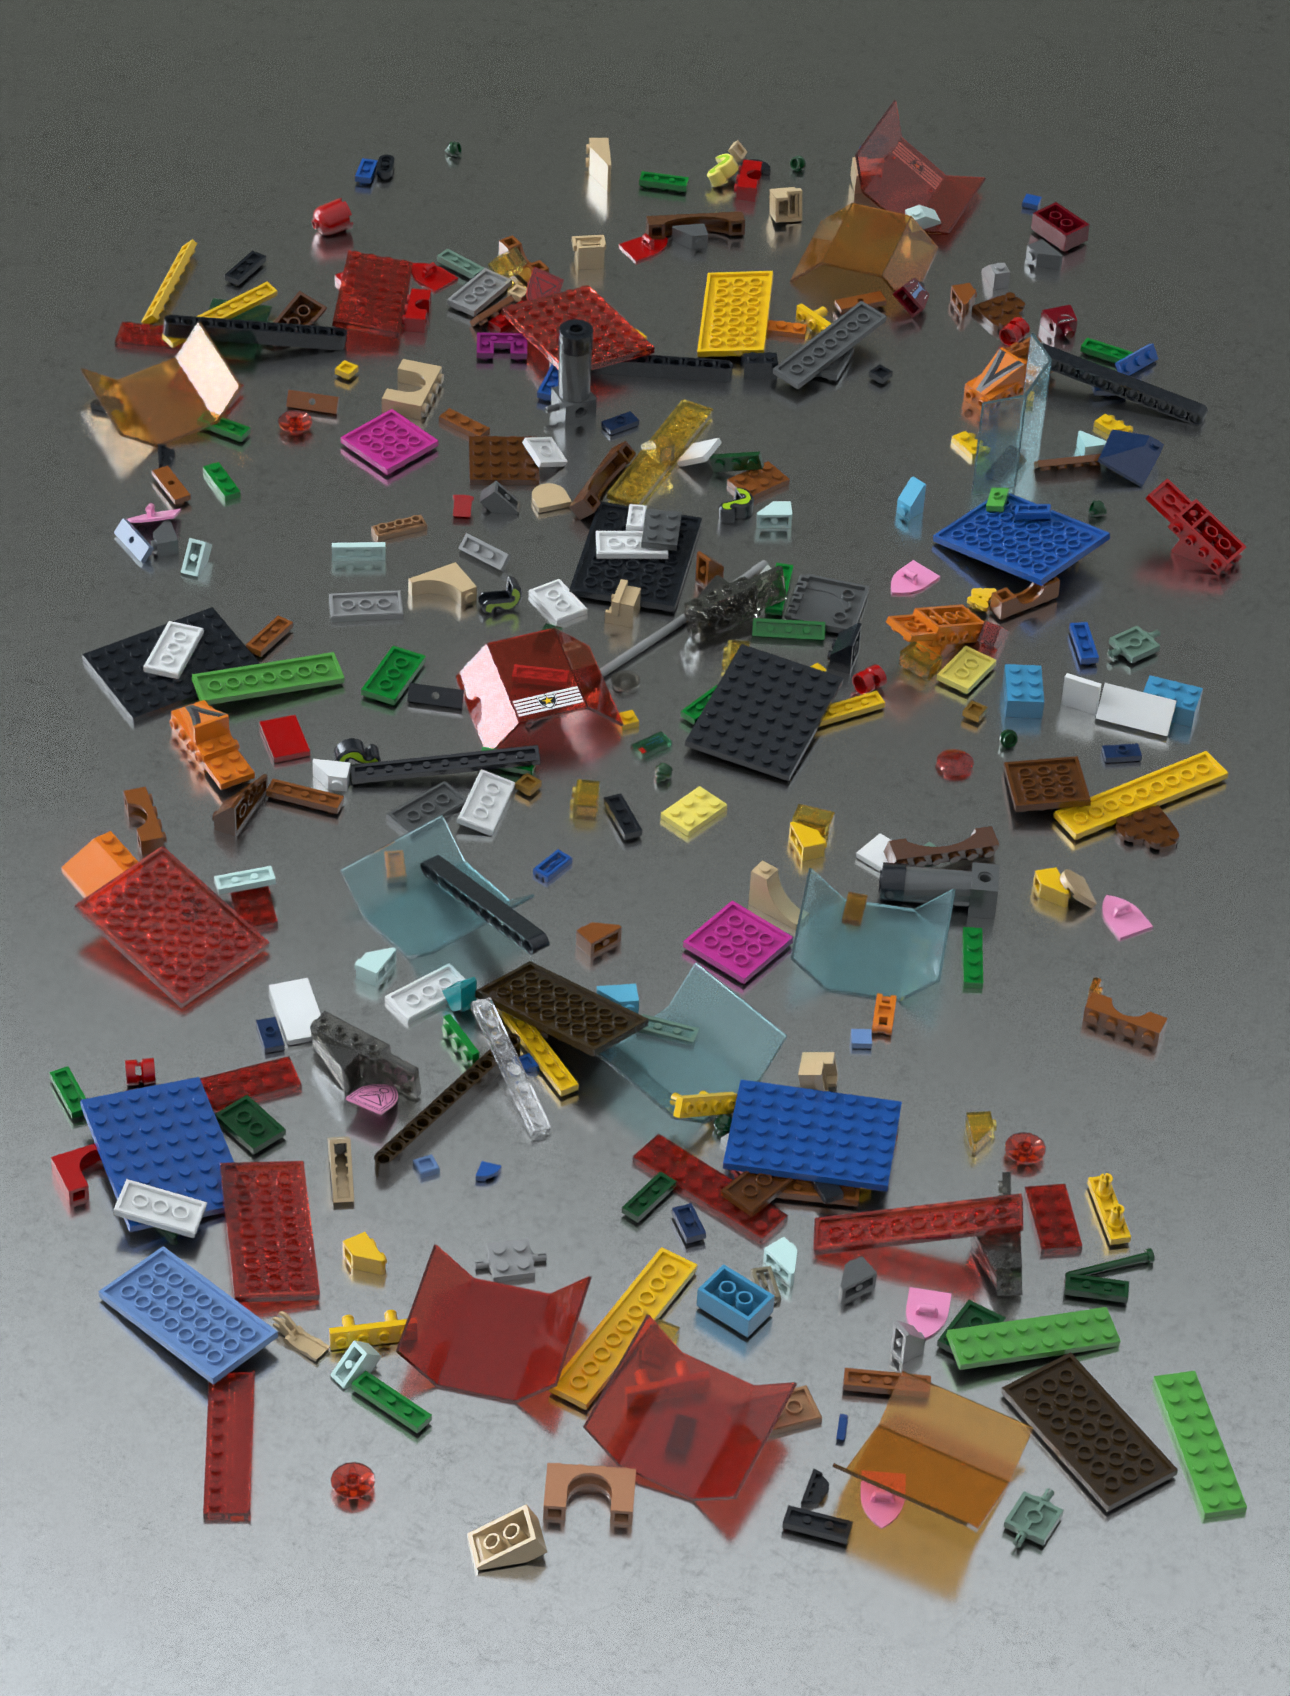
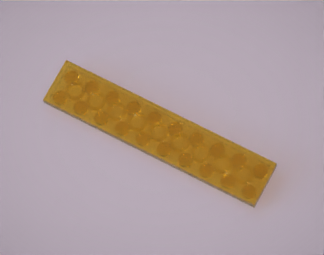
(644, 472)

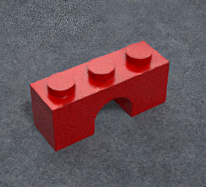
(748, 180)
(416, 310)

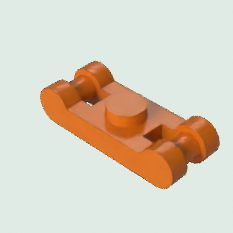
(884, 1013)

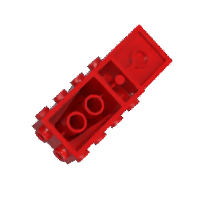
(1199, 531)

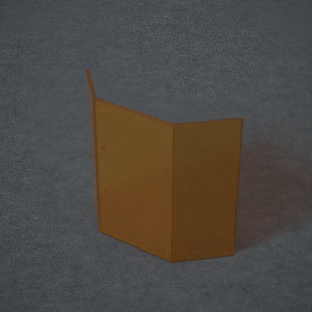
(870, 244)
(170, 396)
(941, 1452)

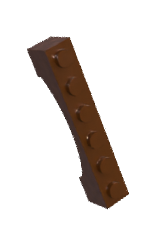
(724, 222)
(588, 498)
(980, 844)

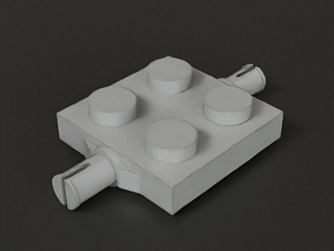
(510, 1260)

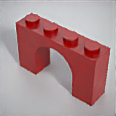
(69, 1169)

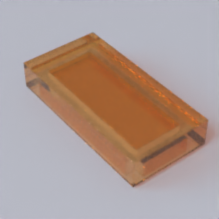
(854, 908)

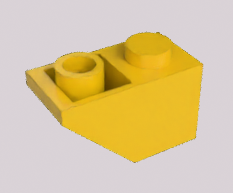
(1050, 888)
(363, 1254)

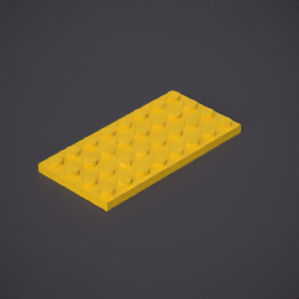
(735, 313)

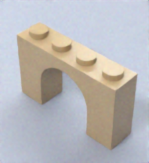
(414, 403)

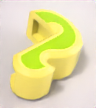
(723, 170)

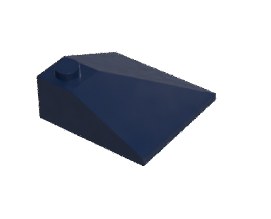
(1130, 455)

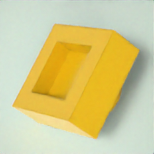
(346, 369)
(629, 720)

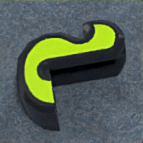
(739, 508)
(503, 599)
(356, 750)

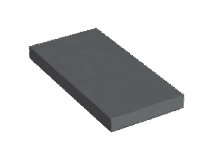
(427, 806)

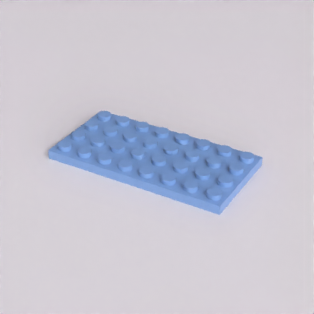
(188, 1314)

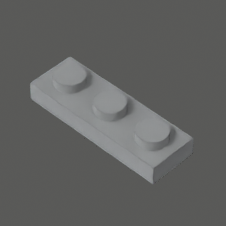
(484, 552)

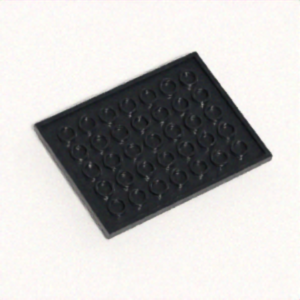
(658, 578)
(146, 694)
(764, 712)

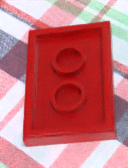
(284, 738)

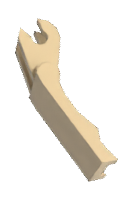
(298, 1338)

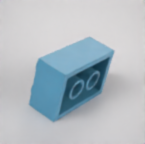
(1023, 691)
(1187, 698)
(735, 1300)

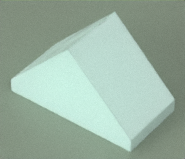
(1089, 444)

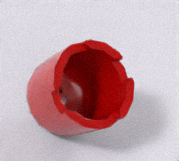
(332, 218)

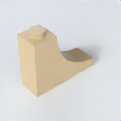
(445, 581)
(769, 897)
(341, 1169)

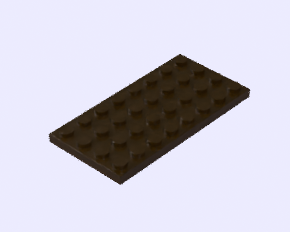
(562, 1008)
(1089, 1431)

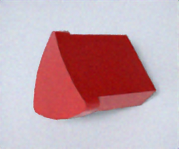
(462, 506)

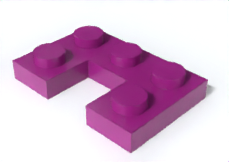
(514, 341)

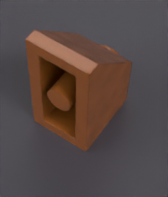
(963, 298)
(707, 569)
(597, 937)

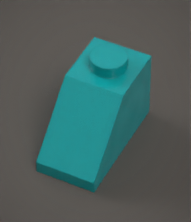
(461, 994)

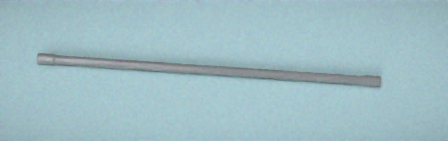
(661, 633)

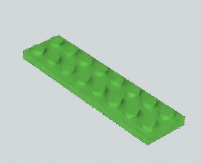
(268, 678)
(1033, 1338)
(1199, 1444)

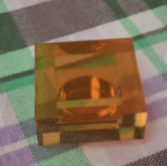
(1095, 987)

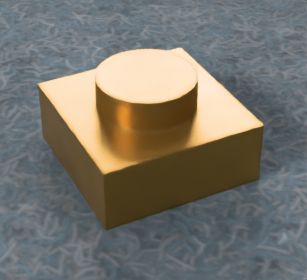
(975, 711)
(528, 784)

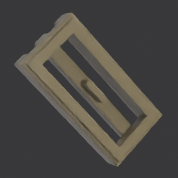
(760, 1271)

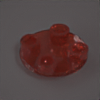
(955, 762)

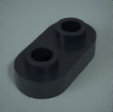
(385, 166)

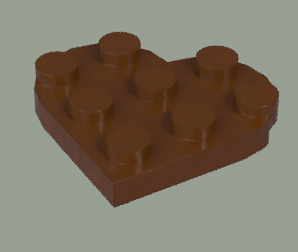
(999, 310)
(1148, 828)

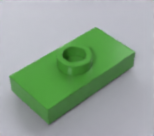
(997, 499)

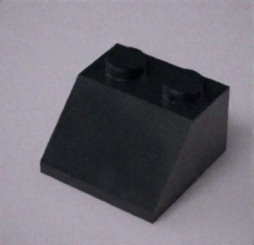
(758, 365)
(845, 649)

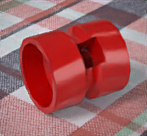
(1014, 331)
(869, 679)
(147, 1072)

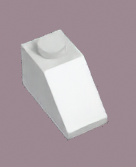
(332, 774)

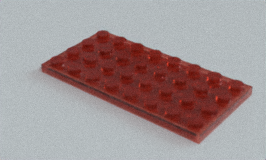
(372, 294)
(269, 1231)

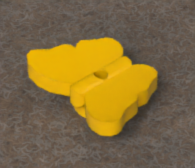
(980, 598)

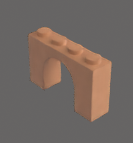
(566, 1478)

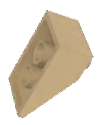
(599, 161)
(508, 1540)

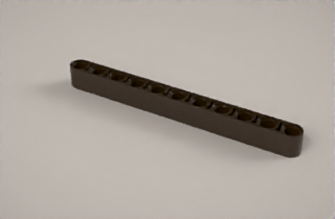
(439, 1113)

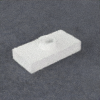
(636, 517)

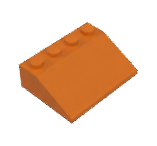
(98, 863)

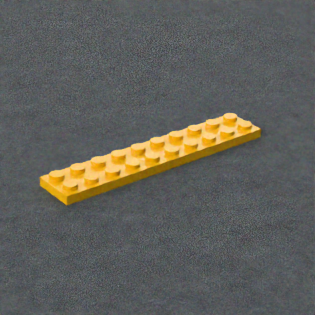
(1141, 794)
(603, 1350)

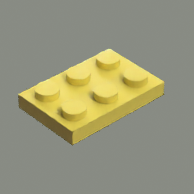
(966, 669)
(693, 811)

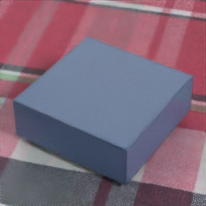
(861, 1038)
(426, 1166)

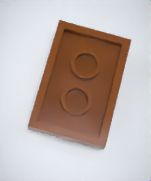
(759, 481)

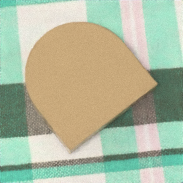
(550, 497)
(1078, 886)

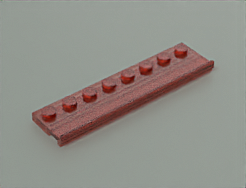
(229, 1447)

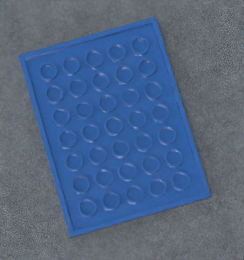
(1022, 547)
(813, 1135)
(162, 1140)

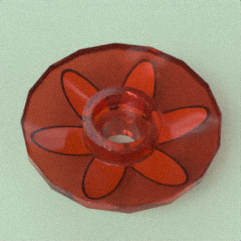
(295, 421)
(1025, 1148)
(350, 1474)

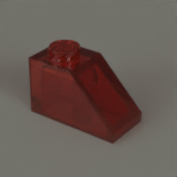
(992, 635)

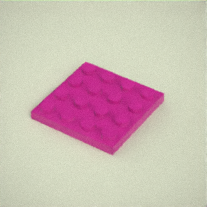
(389, 441)
(738, 942)

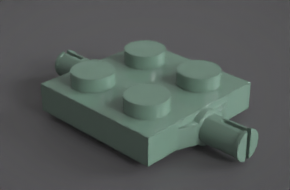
(1134, 644)
(1033, 1518)

